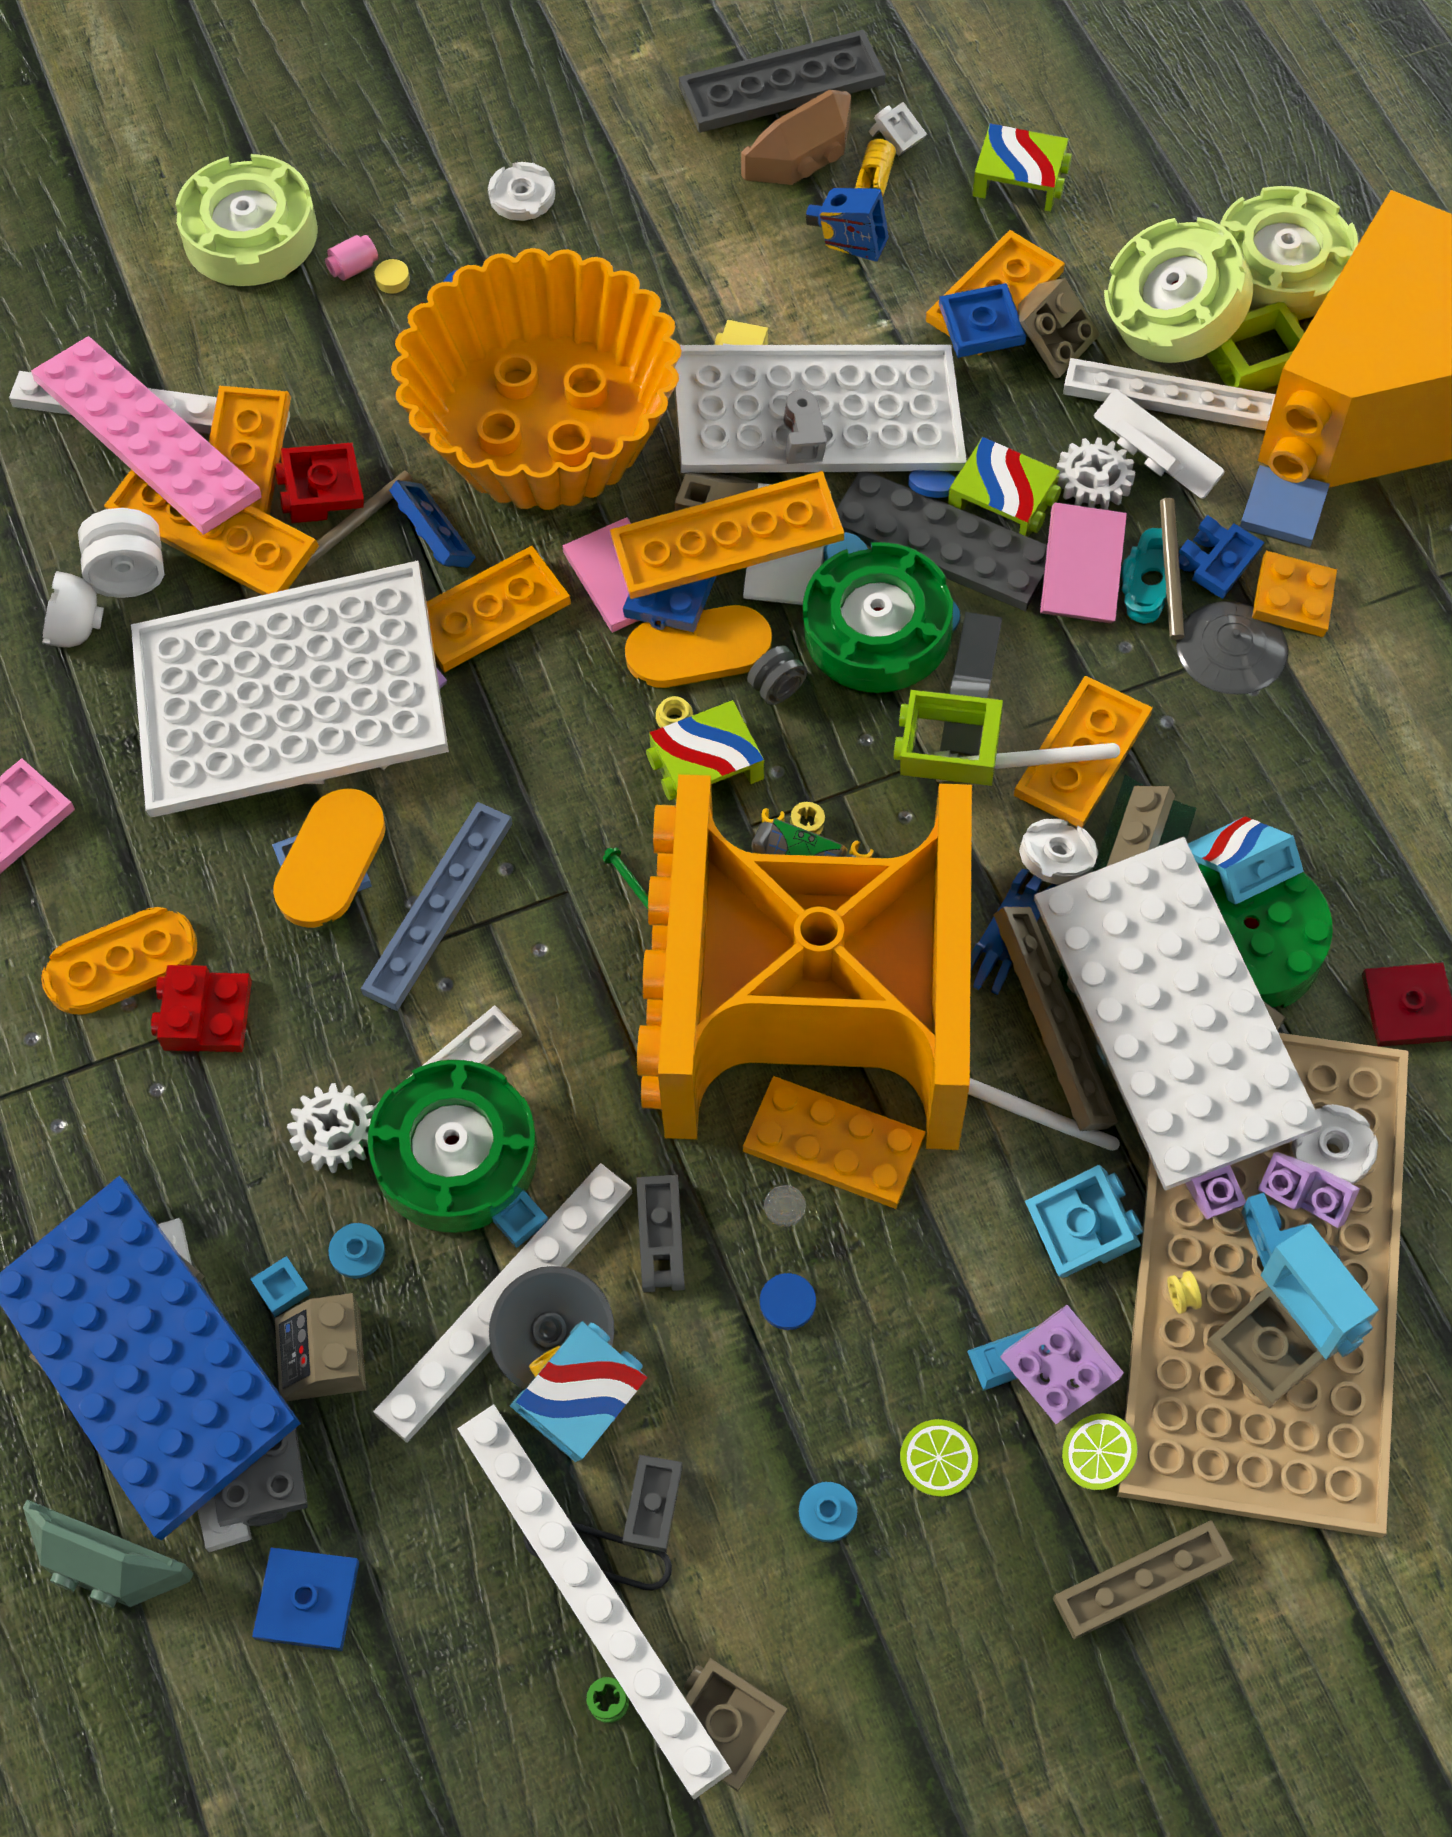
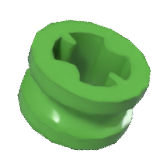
(615, 1711)

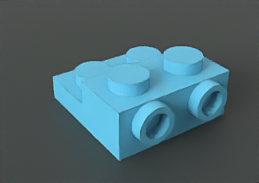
(1085, 1221)

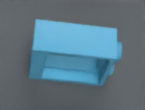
(1320, 1293)

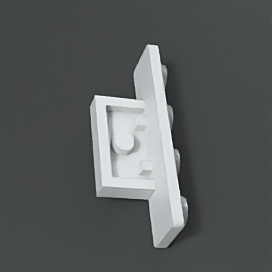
(1159, 444)

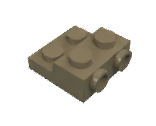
(1266, 1348)
(734, 1716)

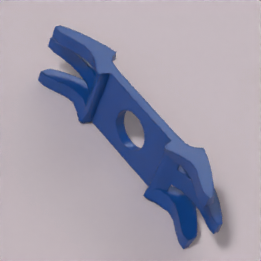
(991, 941)

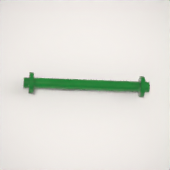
(612, 856)

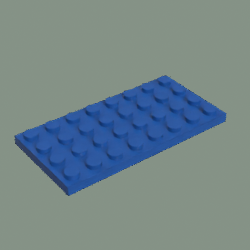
(143, 1357)

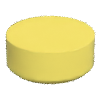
(392, 276)

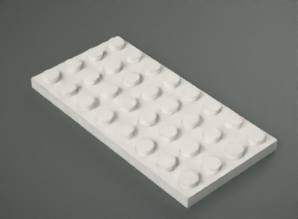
(876, 405)
(1176, 1013)

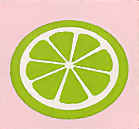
(1100, 1451)
(939, 1457)

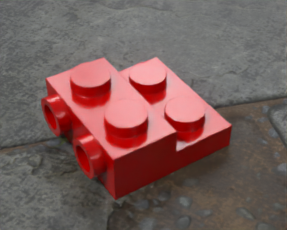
(318, 481)
(201, 1009)

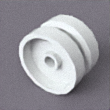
(121, 552)

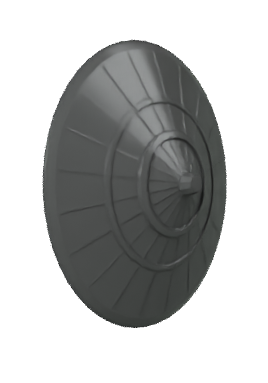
(1231, 649)
(539, 1314)

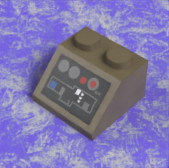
(320, 1348)

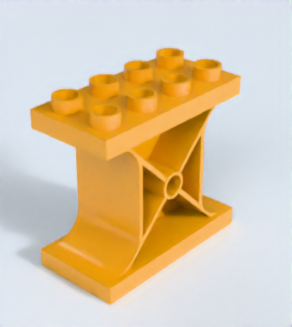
(806, 962)

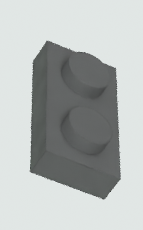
(652, 1503)

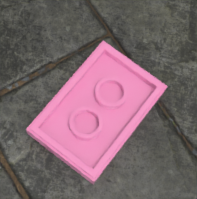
(1083, 563)
(600, 573)

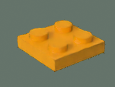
(1294, 594)

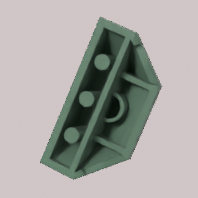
(99, 1560)

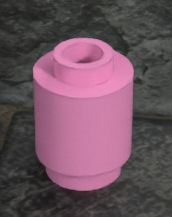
(351, 257)

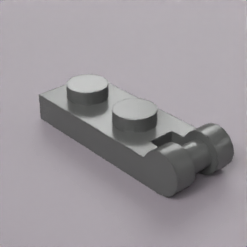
(660, 1232)

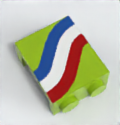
(1022, 160)
(1006, 485)
(705, 744)

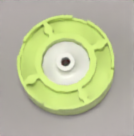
(246, 220)
(1291, 246)
(1179, 290)

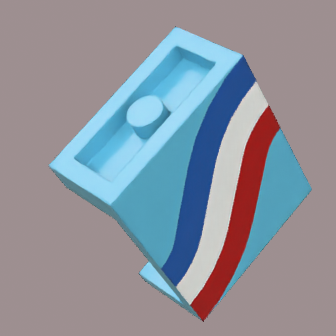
(1248, 857)
(580, 1390)

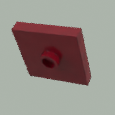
(1409, 1004)

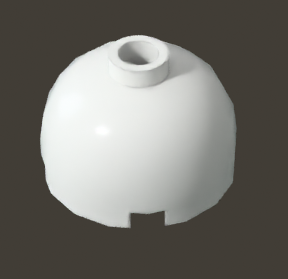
(71, 612)

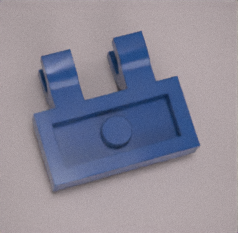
(1226, 562)

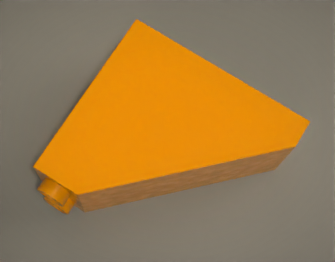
(1376, 362)

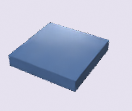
(1284, 508)

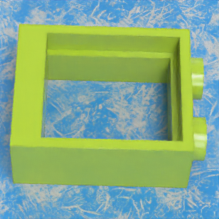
(1266, 374)
(950, 709)

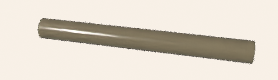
(356, 518)
(1172, 569)

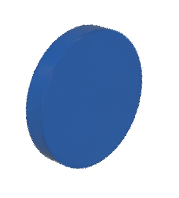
(931, 483)
(787, 1301)

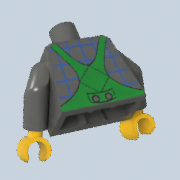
(782, 838)

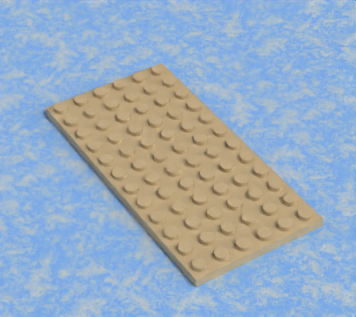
(1197, 1426)

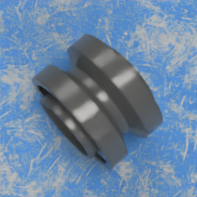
(777, 675)

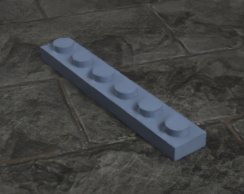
(436, 906)

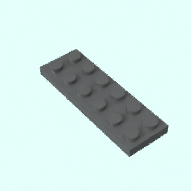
(780, 80)
(958, 542)

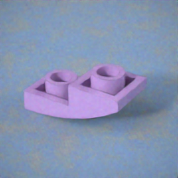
(1308, 1187)
(1216, 1192)

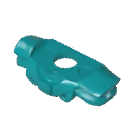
(1143, 600)

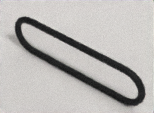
(668, 1566)

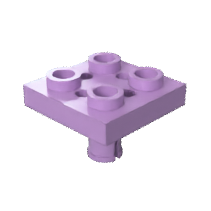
(1072, 1355)

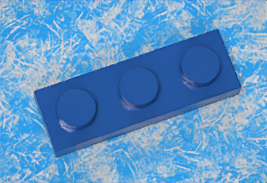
(432, 524)

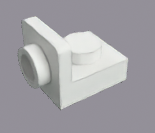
(898, 127)

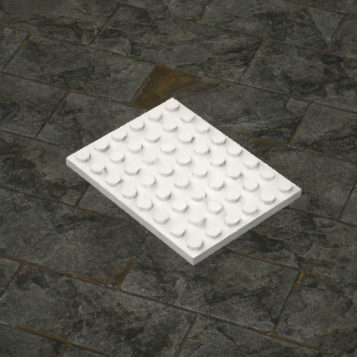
(286, 689)

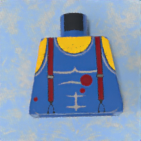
(852, 221)

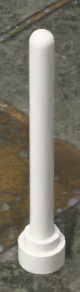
(1047, 756)
(1040, 1114)

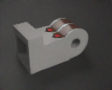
(807, 436)

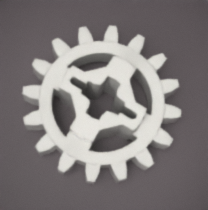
(1095, 473)
(324, 1113)

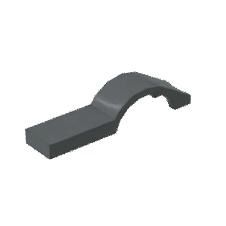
(972, 677)

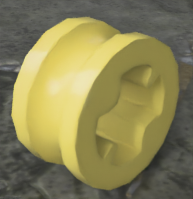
(808, 809)
(1184, 1292)

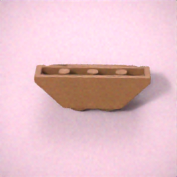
(800, 141)

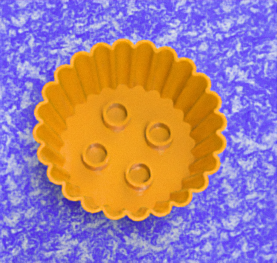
(537, 374)

